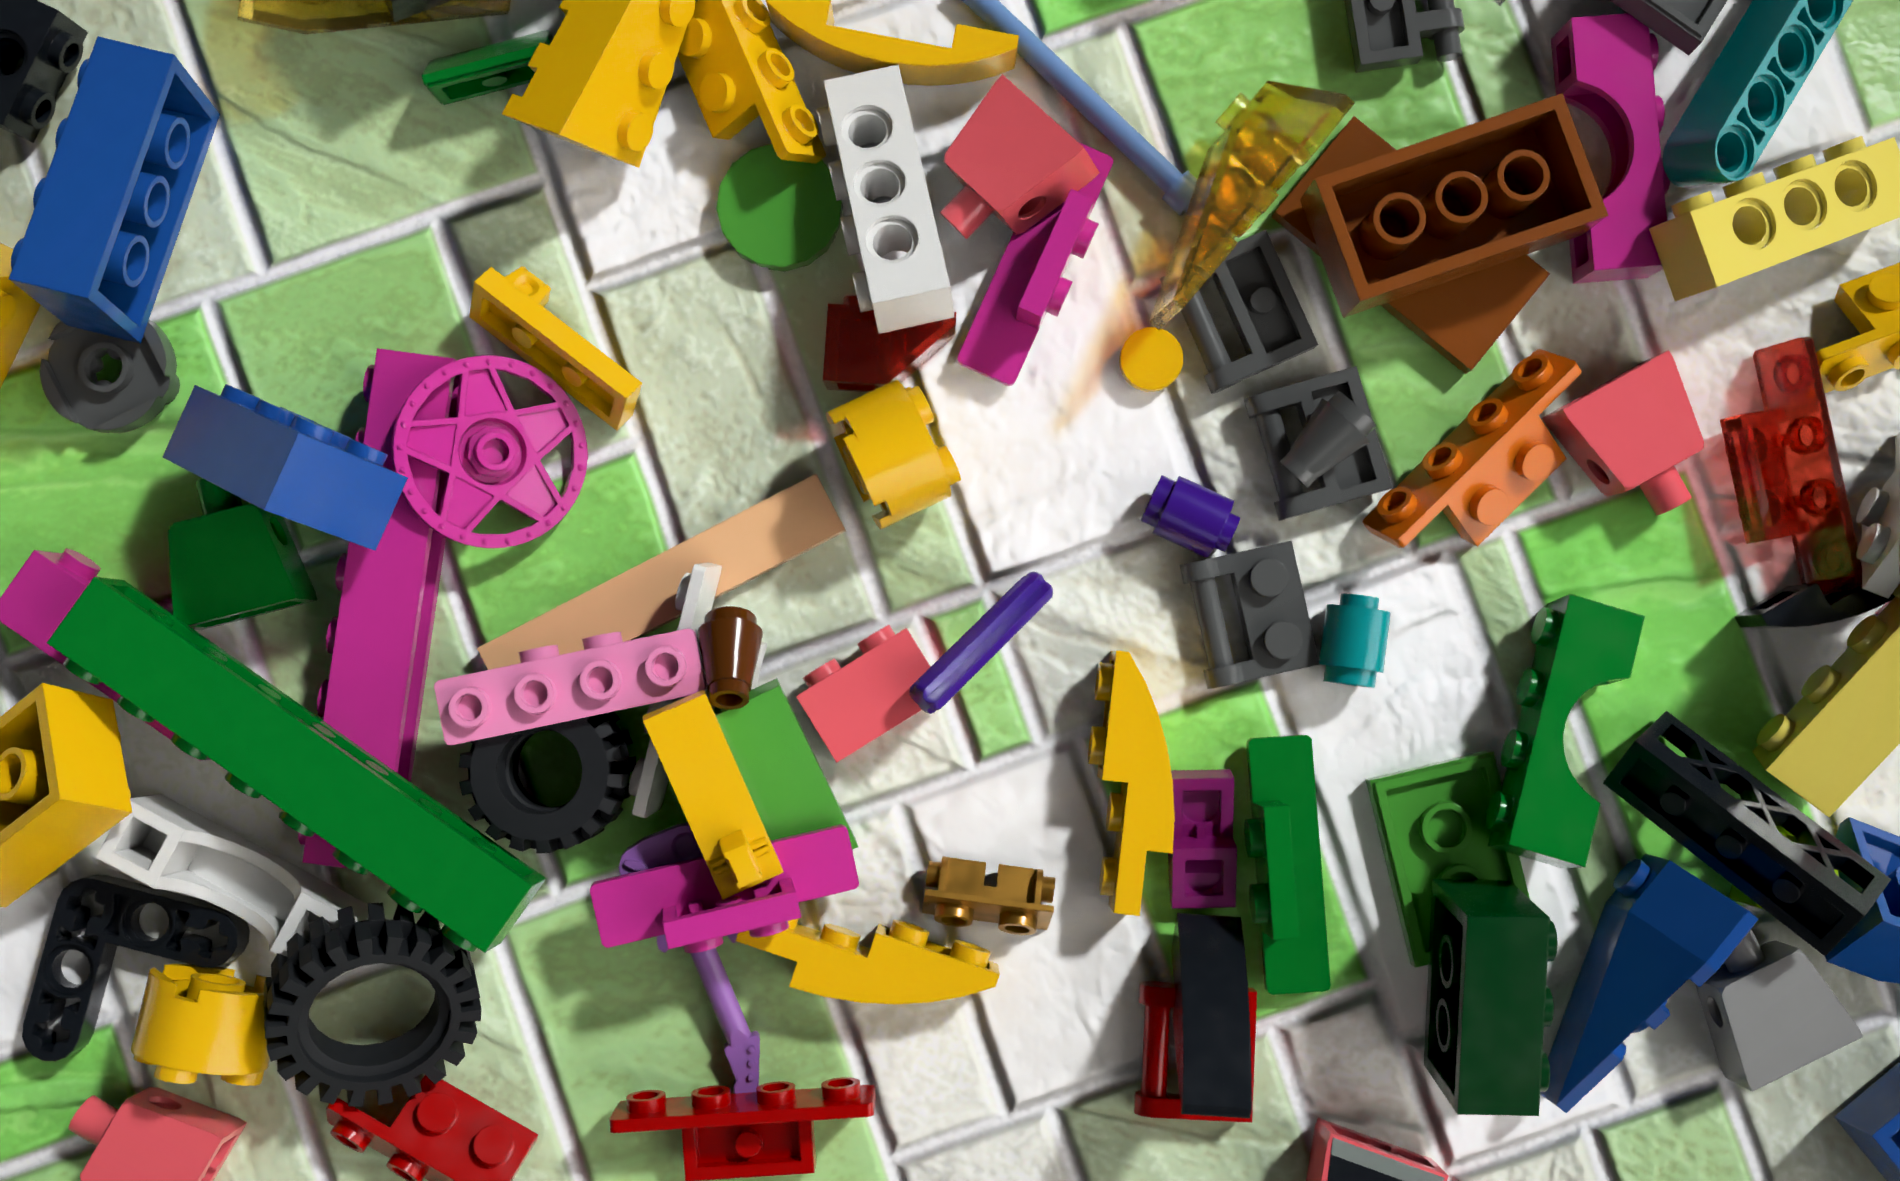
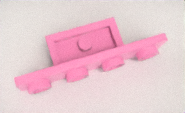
(571, 685)

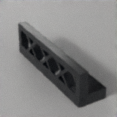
(1741, 835)

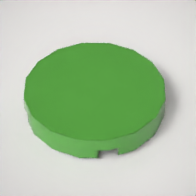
(778, 210)

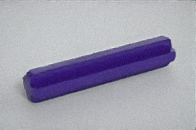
(981, 642)

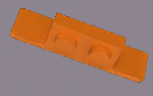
(1485, 462)

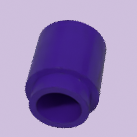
(1191, 515)

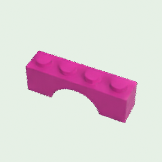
(1608, 73)

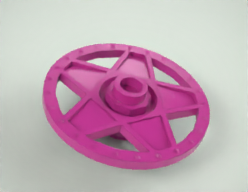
(490, 451)

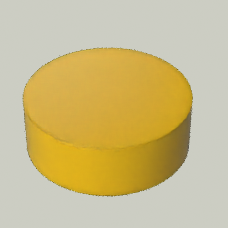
(1151, 359)

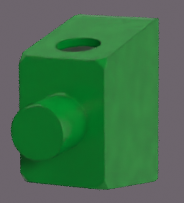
(233, 562)

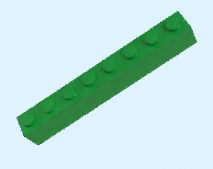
(296, 763)

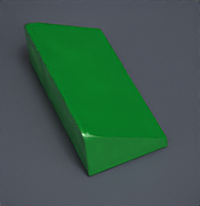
(483, 69)

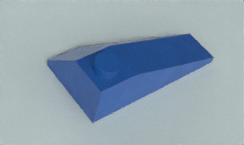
(1646, 945)

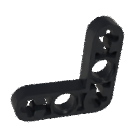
(114, 928)

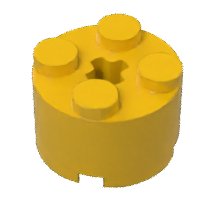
(893, 451)
(202, 1024)

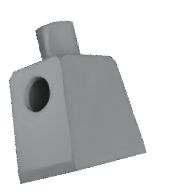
(1771, 1013)

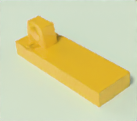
(516, 315)
(712, 794)

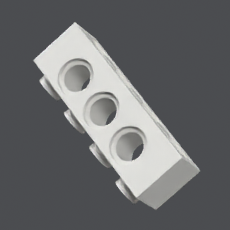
(875, 110)

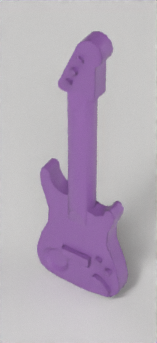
(742, 1046)

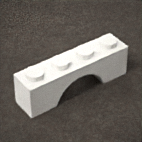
(194, 856)

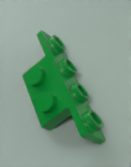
(1288, 865)

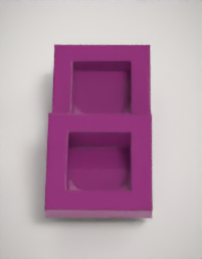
(1203, 843)

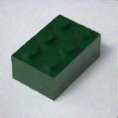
(1488, 997)

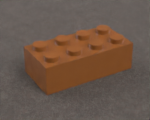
(1453, 205)

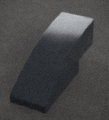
(1211, 1016)

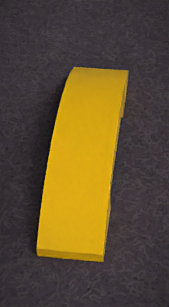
(973, 55)

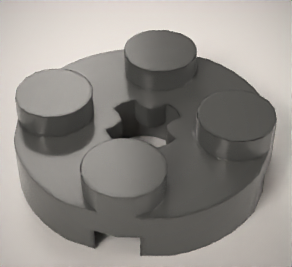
(133, 400)

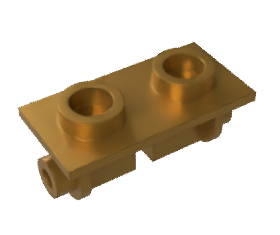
(965, 898)

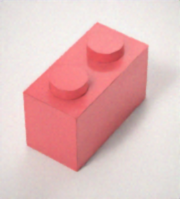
(867, 694)

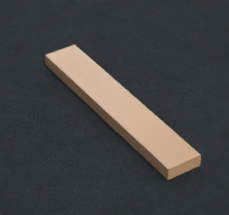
(646, 594)

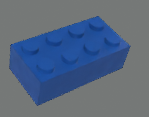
(115, 190)

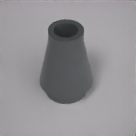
(1328, 438)

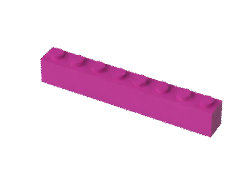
(387, 594)

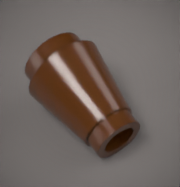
(729, 654)

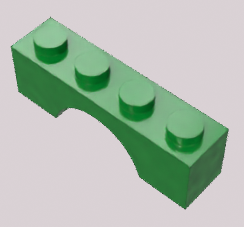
(1541, 804)

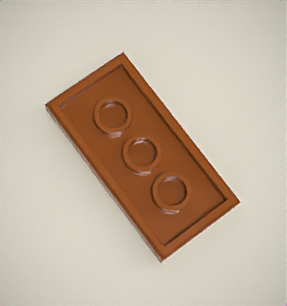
(1455, 317)

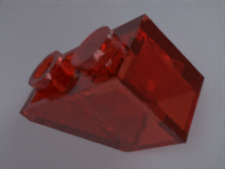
(865, 360)

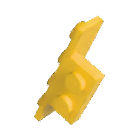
(744, 74)
(1874, 310)

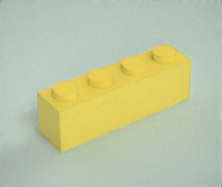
(1844, 718)

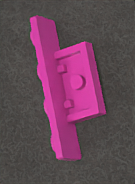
(1031, 282)
(690, 911)

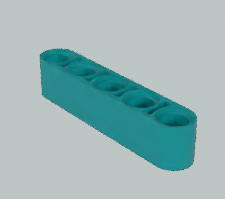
(1749, 90)

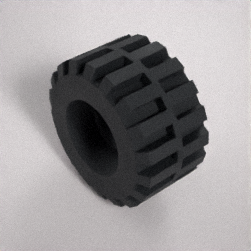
(529, 824)

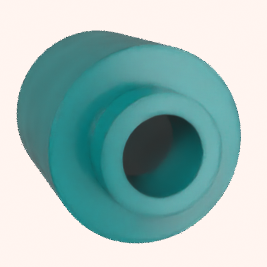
(1354, 641)

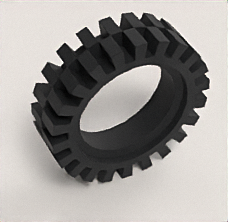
(336, 1066)

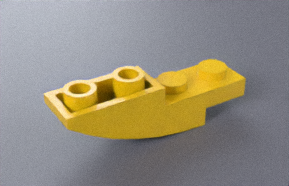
(1133, 752)
(894, 970)

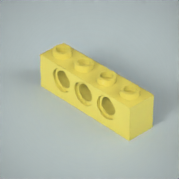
(1781, 219)

